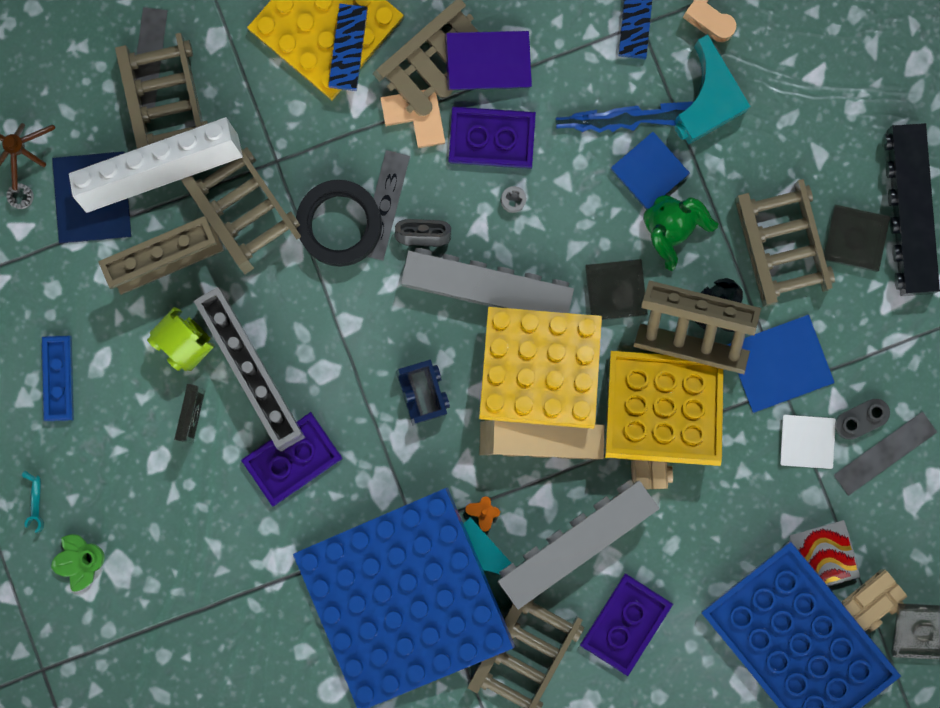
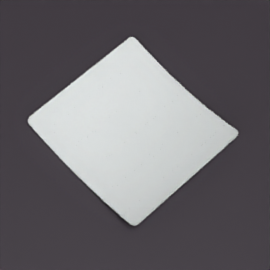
(808, 441)

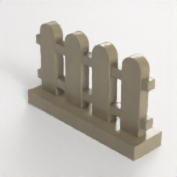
(421, 62)

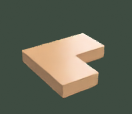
(427, 128)

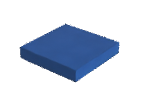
(650, 170)

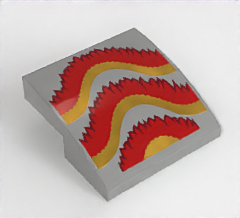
(829, 552)

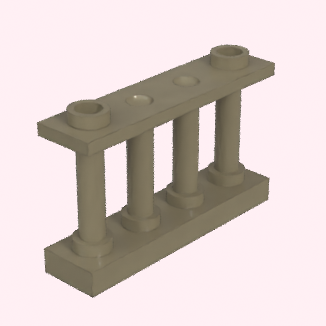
(135, 88)
(228, 231)
(756, 235)
(161, 256)
(701, 308)
(484, 679)

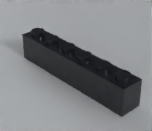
(912, 210)

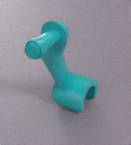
(35, 501)

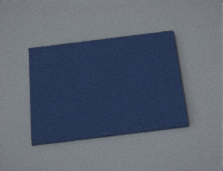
(72, 220)

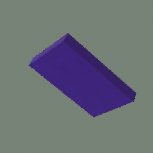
(488, 60)
(492, 137)
(288, 470)
(626, 624)

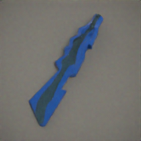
(623, 117)

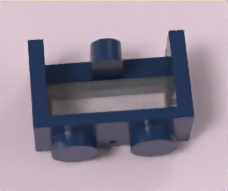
(422, 392)

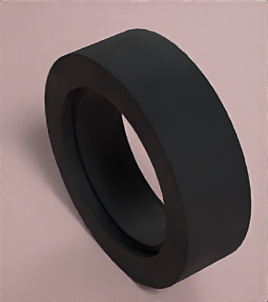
(315, 198)

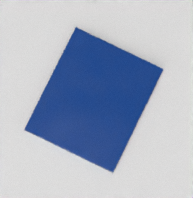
(784, 364)

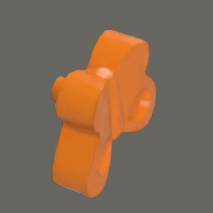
(484, 512)

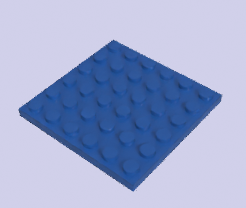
(404, 600)

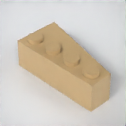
(541, 440)

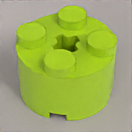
(181, 340)

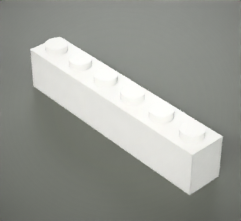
(155, 165)

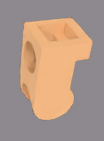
(710, 21)

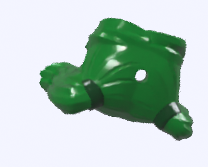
(673, 222)

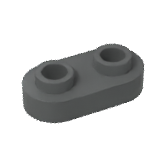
(423, 232)
(863, 419)

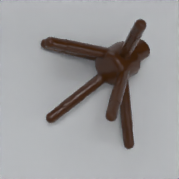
(15, 146)

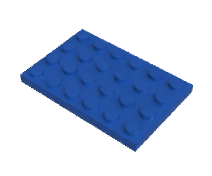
(799, 637)

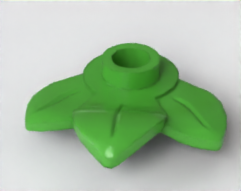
(74, 562)

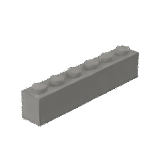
(482, 285)
(249, 369)
(578, 544)

